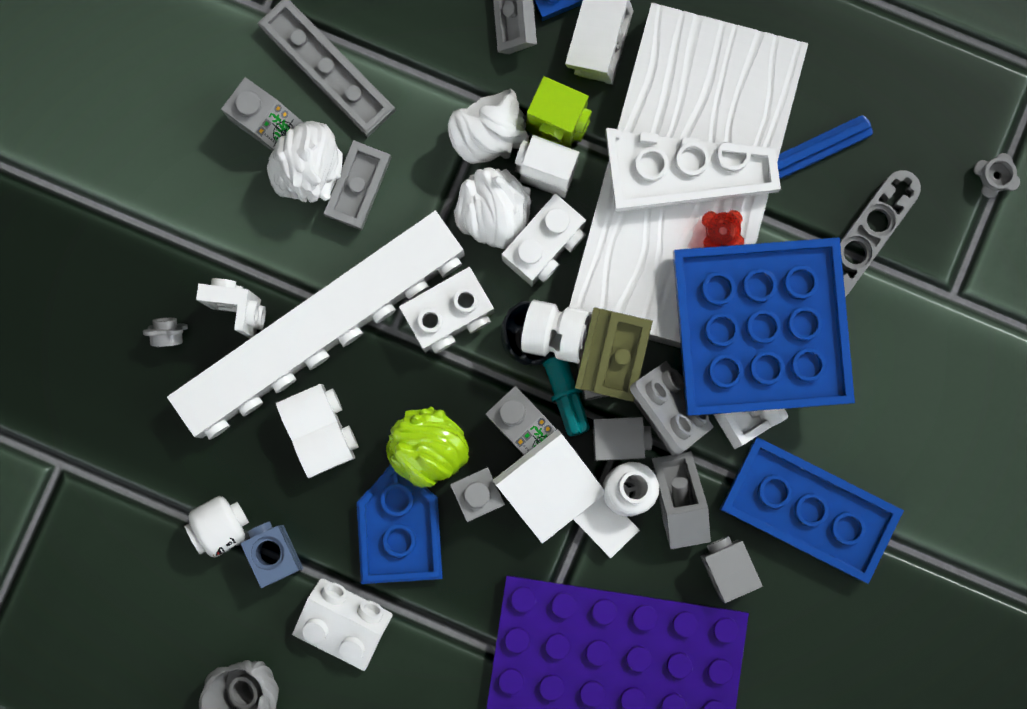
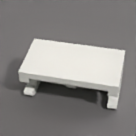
(599, 39)

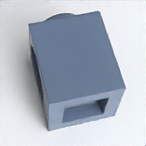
(286, 565)

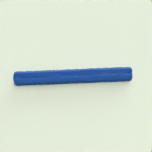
(824, 145)

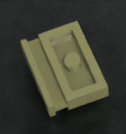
(613, 353)

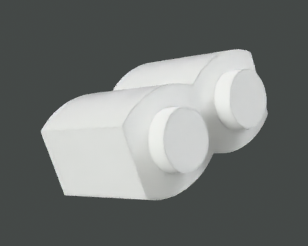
(546, 165)
(316, 430)

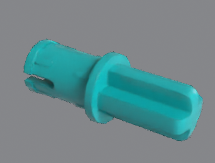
(567, 396)

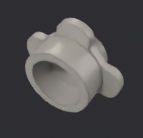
(1008, 175)
(165, 332)

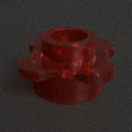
(729, 220)

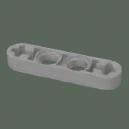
(869, 239)

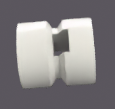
(555, 331)

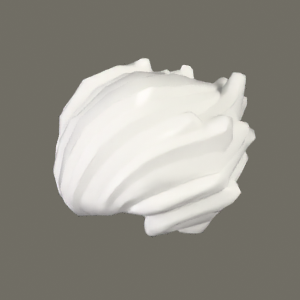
(488, 128)
(305, 163)
(493, 207)

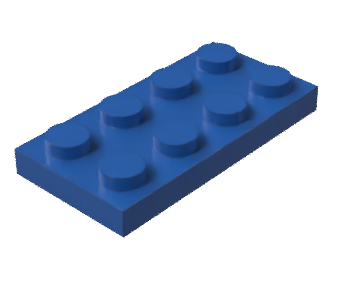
(811, 510)

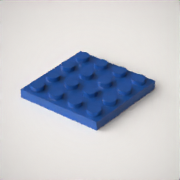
(763, 326)

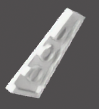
(674, 171)

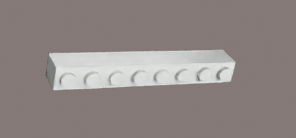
(317, 326)

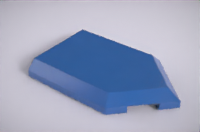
(398, 532)

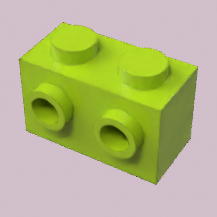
(558, 113)

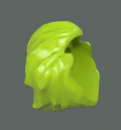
(426, 447)

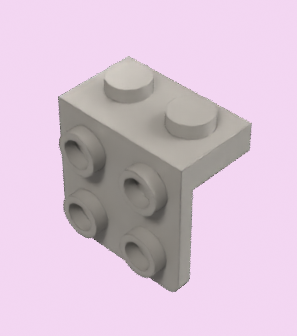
(662, 403)

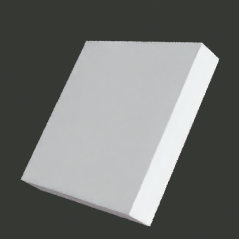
(549, 486)

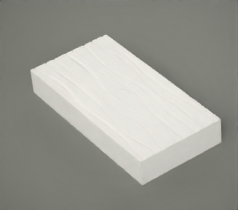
(700, 84)

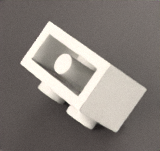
(543, 240)
(448, 310)

